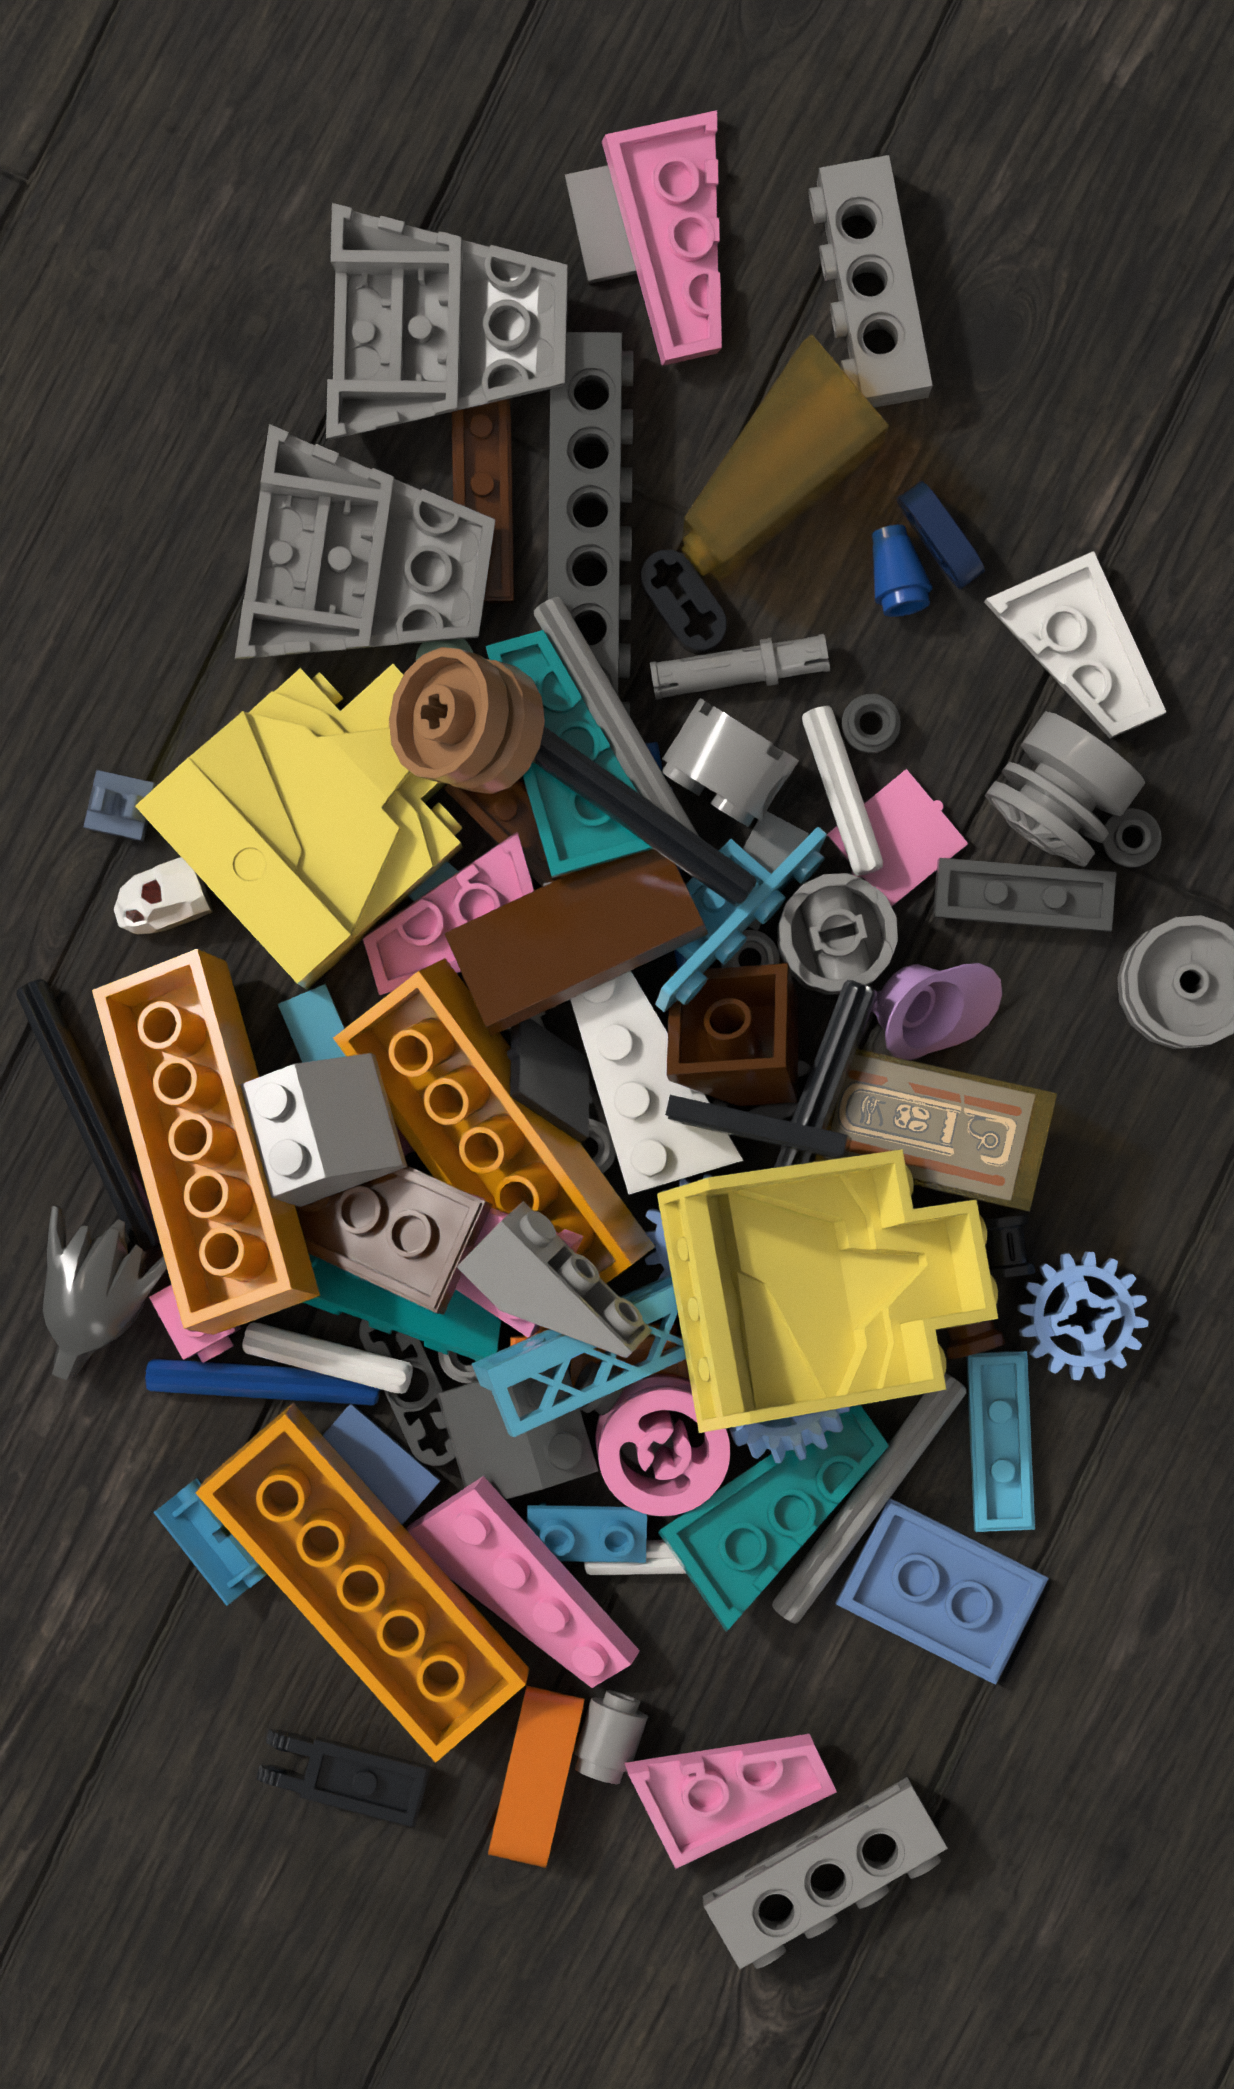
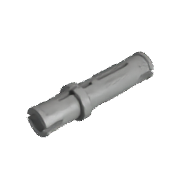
(740, 666)

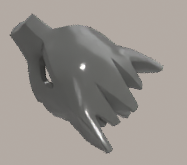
(92, 1290)

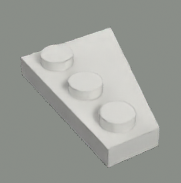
(1083, 642)

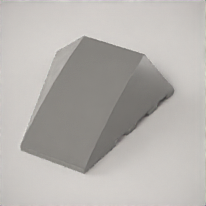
(436, 323)
(356, 558)

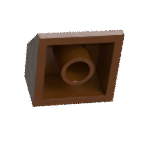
(738, 1036)

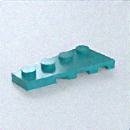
(569, 826)
(462, 1329)
(766, 1514)

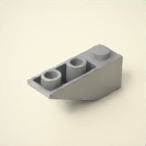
(543, 1281)

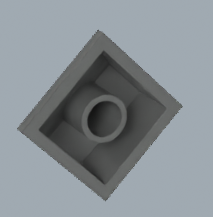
(522, 1463)

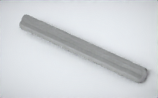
(607, 708)
(867, 1500)

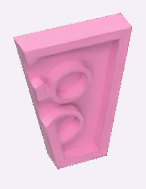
(416, 933)

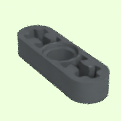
(417, 1430)

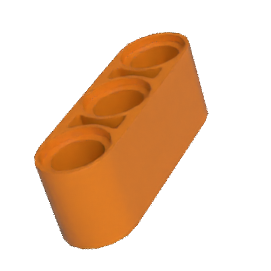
(536, 1776)

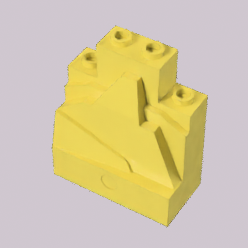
(306, 820)
(818, 1286)

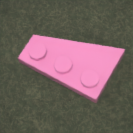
(727, 1792)

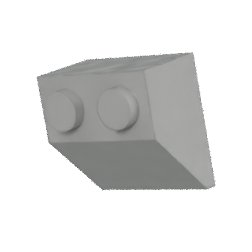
(323, 1127)

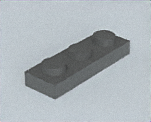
(1024, 895)

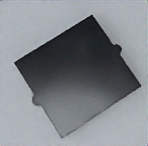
(550, 1078)

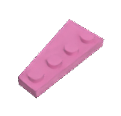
(669, 211)
(516, 1576)

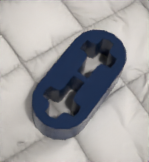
(940, 534)

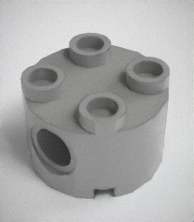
(728, 760)
(836, 933)

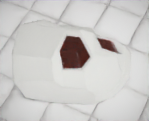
(162, 898)

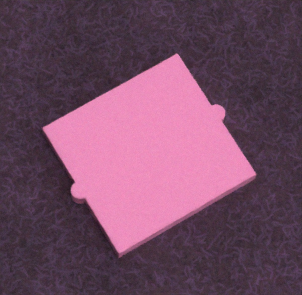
(909, 835)

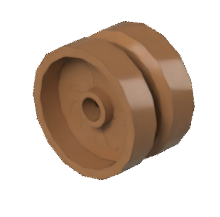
(466, 720)

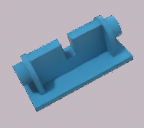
(590, 1532)
(209, 1544)

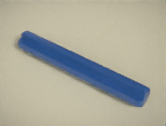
(254, 1382)

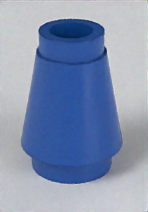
(898, 573)

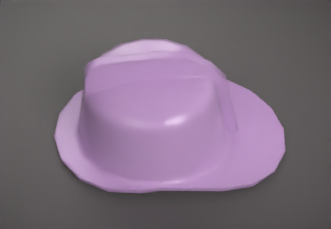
(935, 1008)

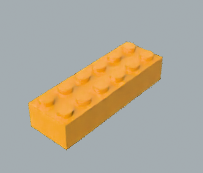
(179, 1074)
(457, 1113)
(364, 1582)

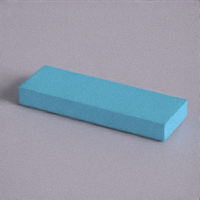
(1000, 1441)

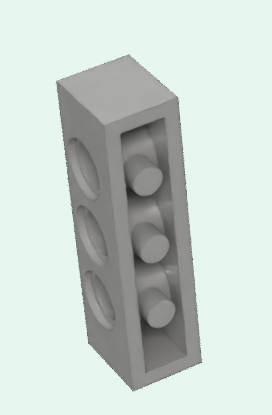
(869, 191)
(789, 1872)

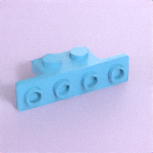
(728, 922)

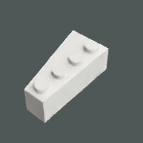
(630, 1069)

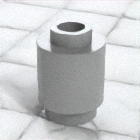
(609, 1736)

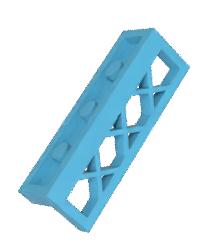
(556, 1349)

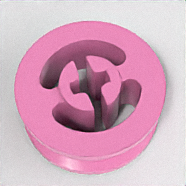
(683, 1473)

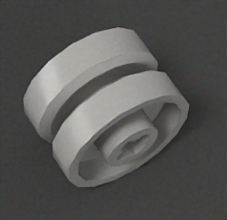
(1152, 989)

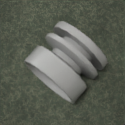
(1059, 796)

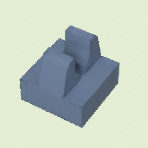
(113, 806)

